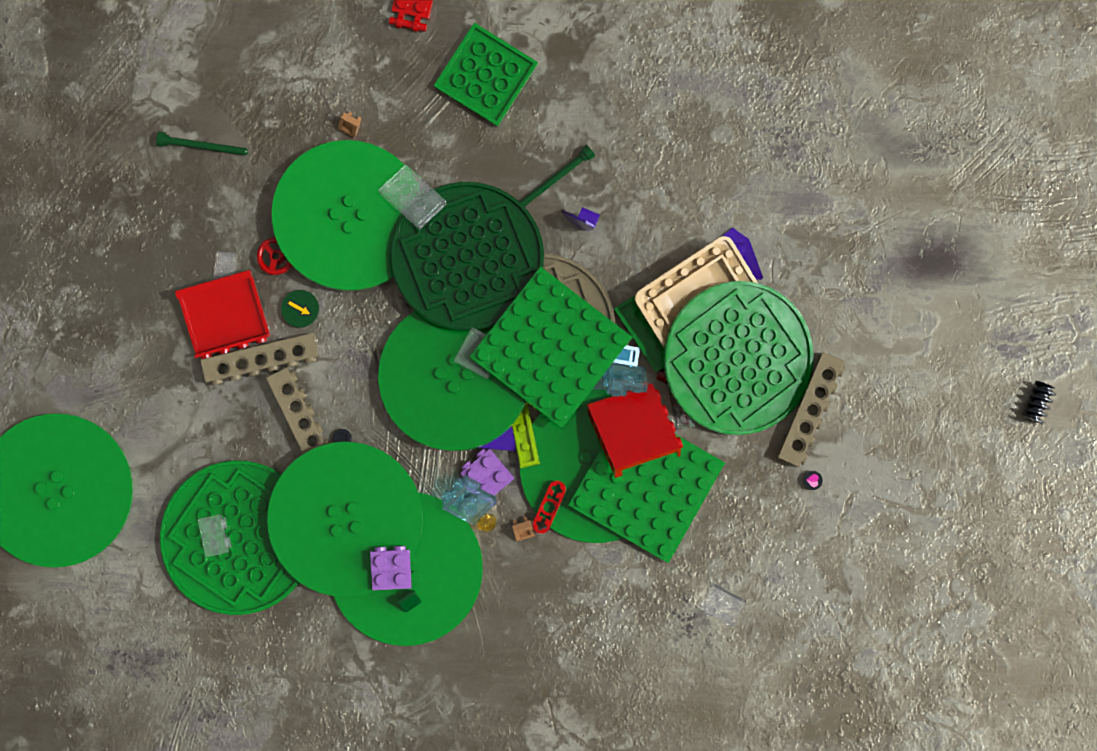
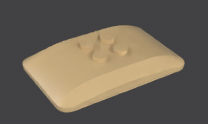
(673, 289)

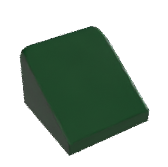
(409, 601)

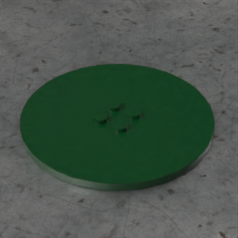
(467, 257)

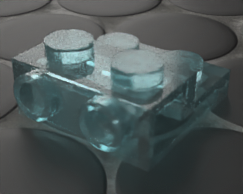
(625, 377)
(467, 500)

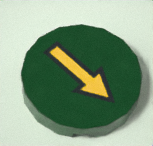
(300, 308)

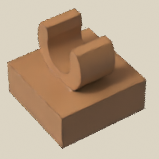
(349, 124)
(523, 530)

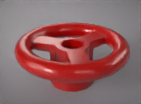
(272, 269)

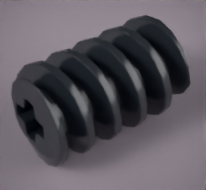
(1039, 402)

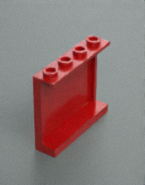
(223, 314)
(633, 429)

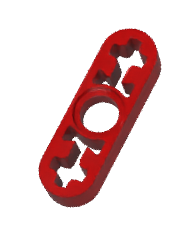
(541, 509)

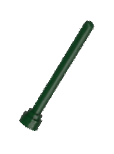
(164, 139)
(585, 154)

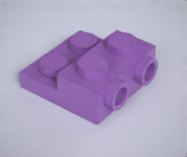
(488, 471)
(391, 568)

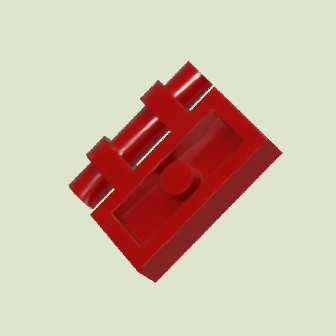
(415, 8)

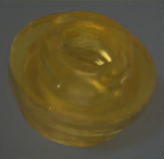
(487, 522)

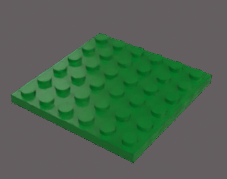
(550, 347)
(651, 500)

